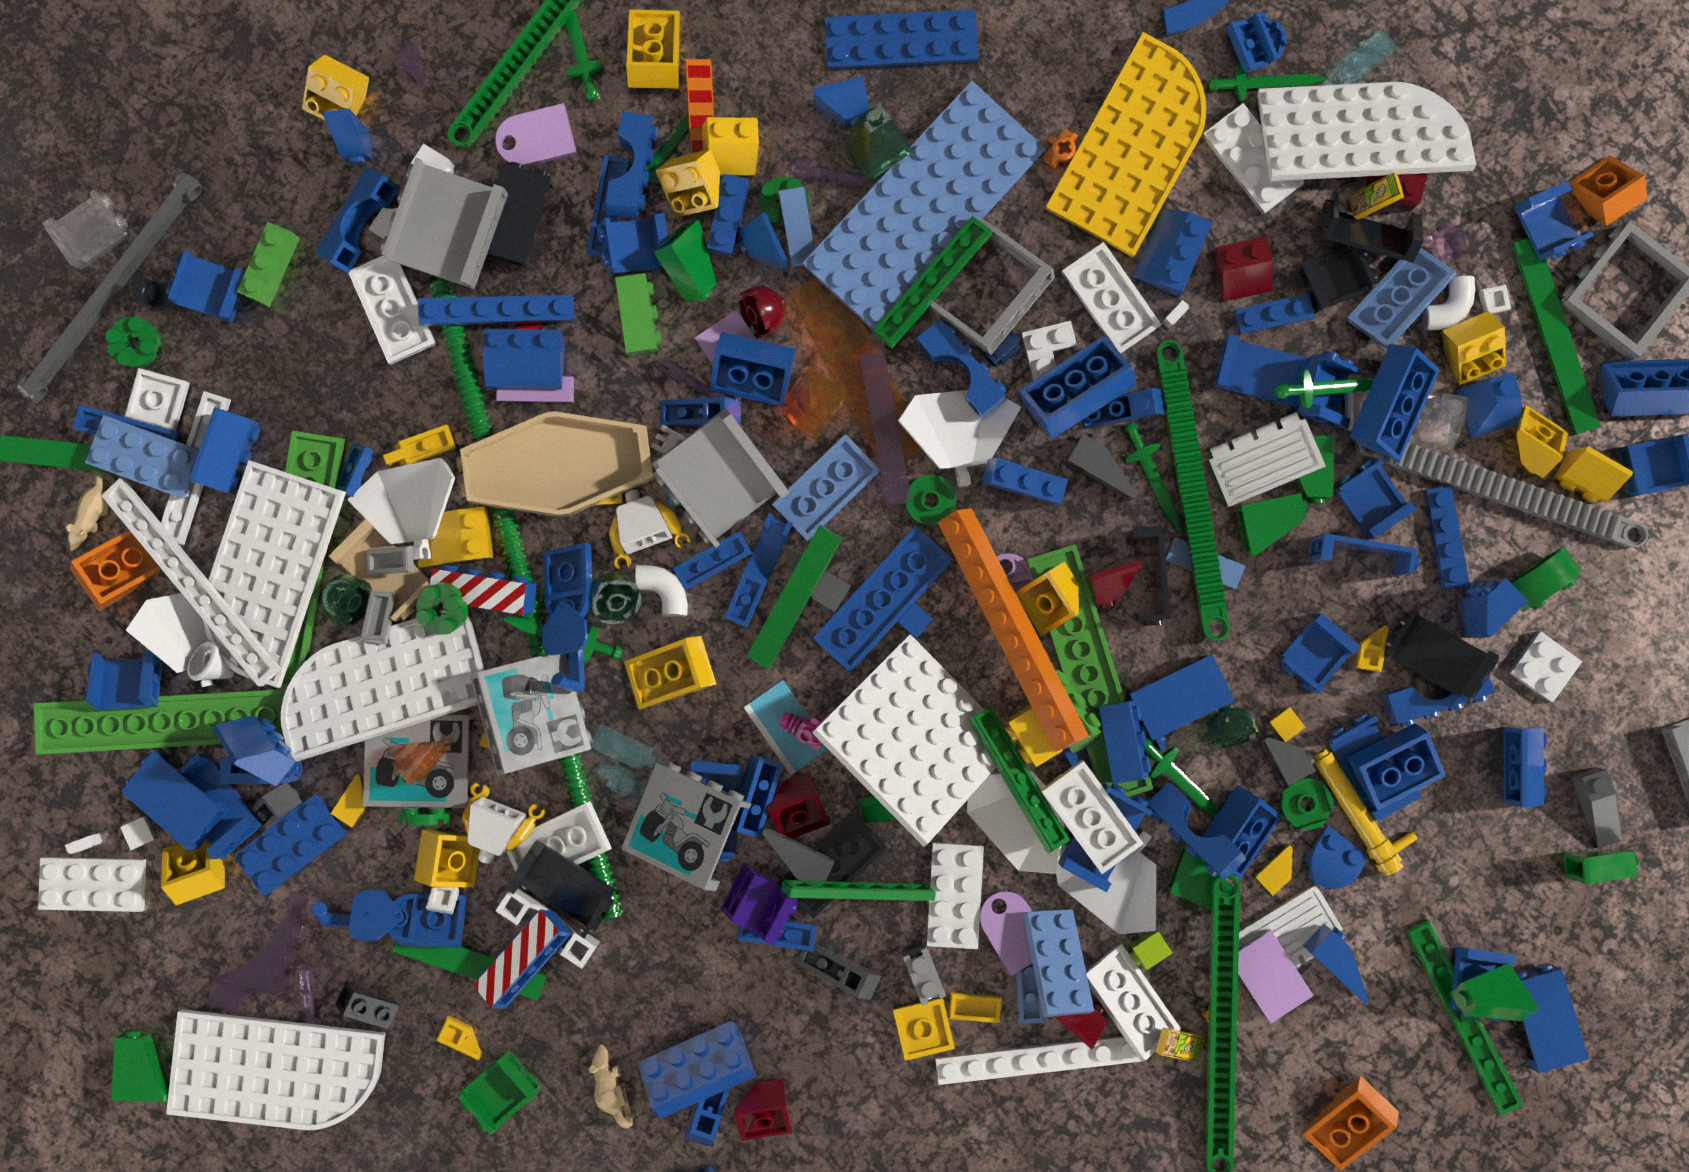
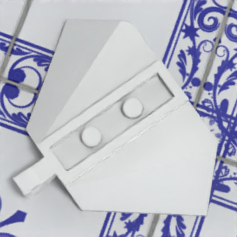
(954, 433)
(407, 503)
(170, 631)
(1005, 824)
(1129, 901)

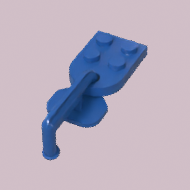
(567, 602)
(376, 914)

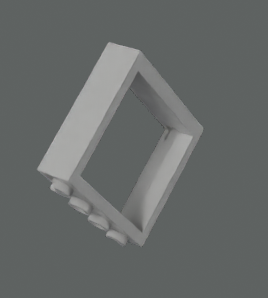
(1019, 306)
(1601, 327)

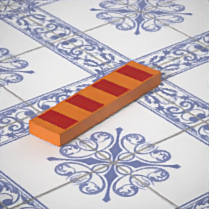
(699, 99)

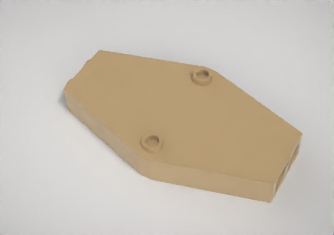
(556, 464)

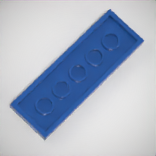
(901, 39)
(883, 599)

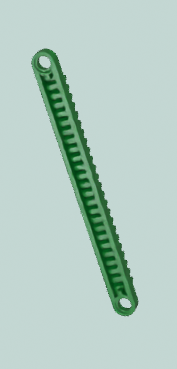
(511, 70)
(1192, 490)
(1222, 1024)

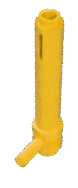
(1377, 845)

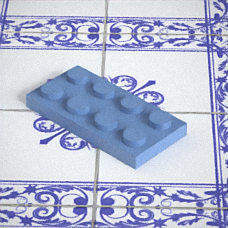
(1400, 298)
(142, 456)
(826, 487)
(1058, 963)

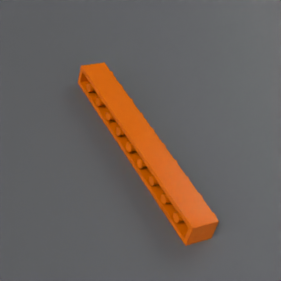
(1013, 629)

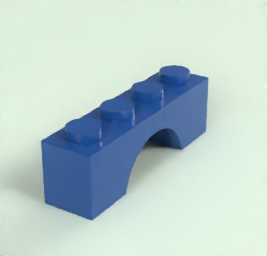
(626, 193)
(367, 197)
(941, 344)
(1406, 704)
(1218, 852)

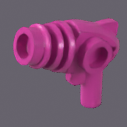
(802, 728)

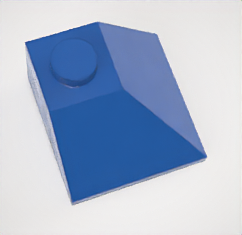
(842, 100)
(762, 244)
(1492, 405)

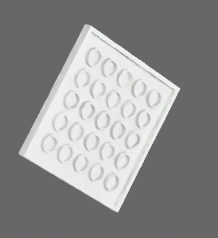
(910, 740)

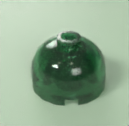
(614, 598)
(345, 599)
(1231, 727)

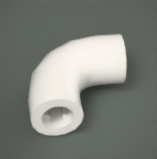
(1454, 308)
(666, 585)

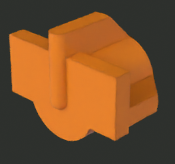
(1061, 149)

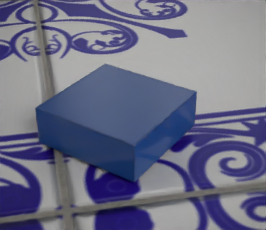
(915, 620)

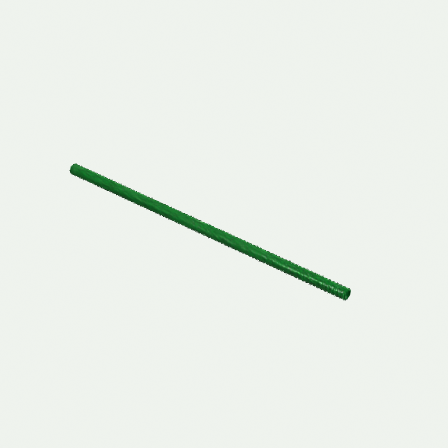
(514, 554)

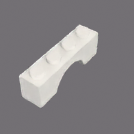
(430, 157)
(520, 908)

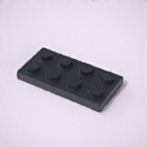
(852, 848)

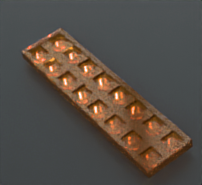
(841, 340)

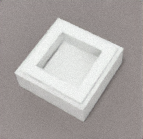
(1494, 299)
(1172, 318)
(138, 833)
(83, 843)
(442, 899)

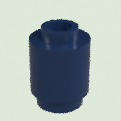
(1004, 351)

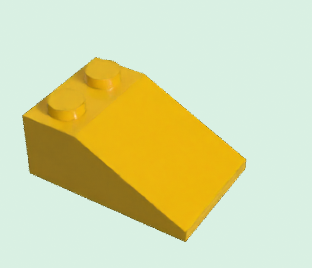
(653, 49)
(461, 538)
(670, 672)

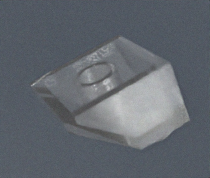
(1440, 421)

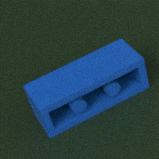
(728, 216)
(1024, 481)
(1124, 741)
(758, 789)

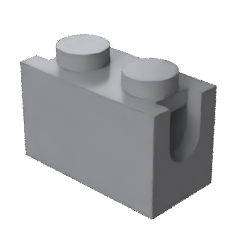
(923, 974)

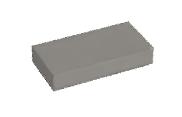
(390, 560)
(377, 617)

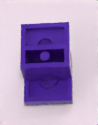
(758, 904)

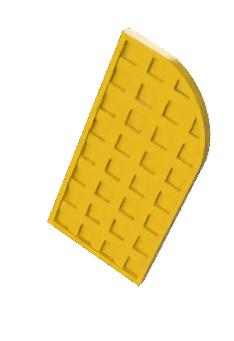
(1134, 148)

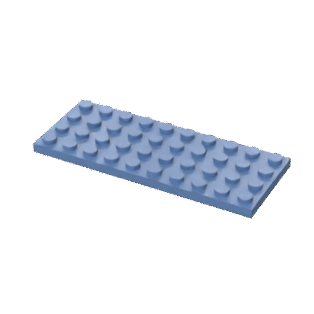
(922, 202)

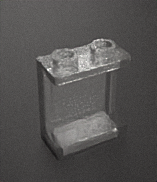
(88, 230)

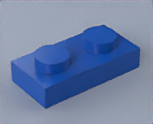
(353, 469)

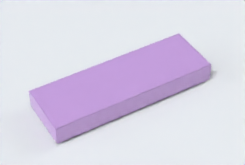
(565, 395)

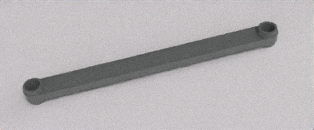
(35, 385)

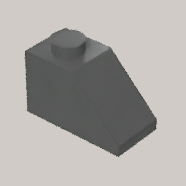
(1288, 760)
(275, 806)

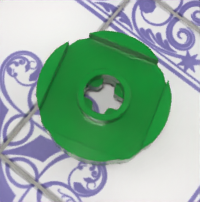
(770, 195)
(147, 346)
(945, 499)
(428, 610)
(1318, 811)
(423, 817)

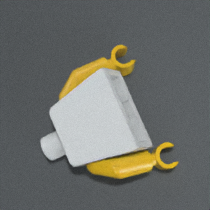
(641, 525)
(495, 826)

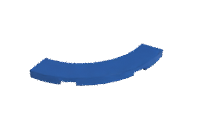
(1190, 14)

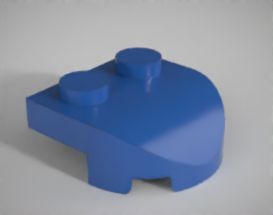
(1257, 41)
(1334, 860)

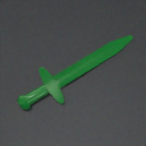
(584, 67)
(1242, 83)
(666, 149)
(1307, 388)
(1143, 455)
(591, 644)
(1165, 764)

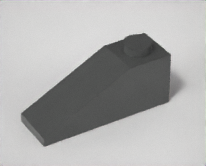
(1097, 463)
(829, 590)
(1598, 805)
(801, 860)
(840, 971)

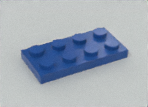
(290, 844)

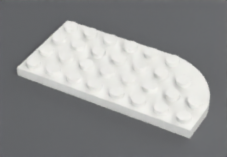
(1361, 131)
(273, 558)
(377, 688)
(270, 1070)

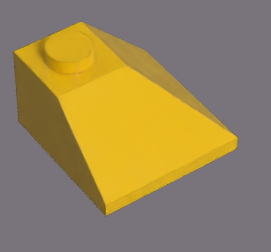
(1540, 442)
(1051, 598)

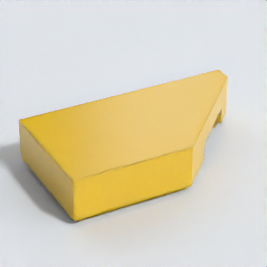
(1372, 650)
(350, 805)
(1276, 871)
(459, 1037)

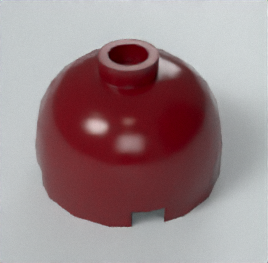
(762, 310)

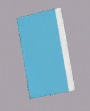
(766, 714)

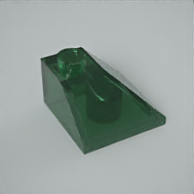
(876, 142)

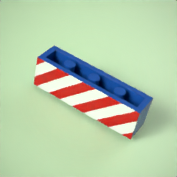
(489, 590)
(522, 959)

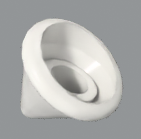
(208, 663)

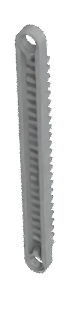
(1514, 494)

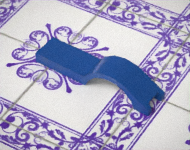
(758, 571)

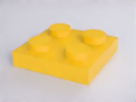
(923, 1028)

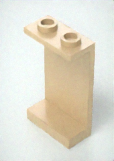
(353, 558)

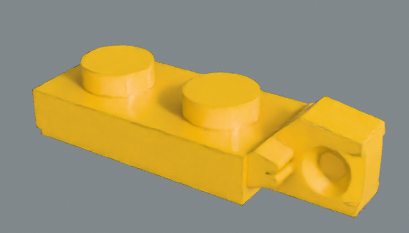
(422, 447)

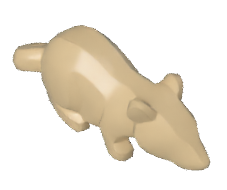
(90, 509)
(609, 1093)

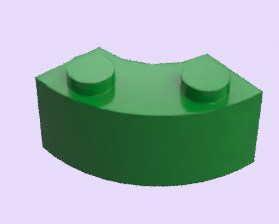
(1546, 578)

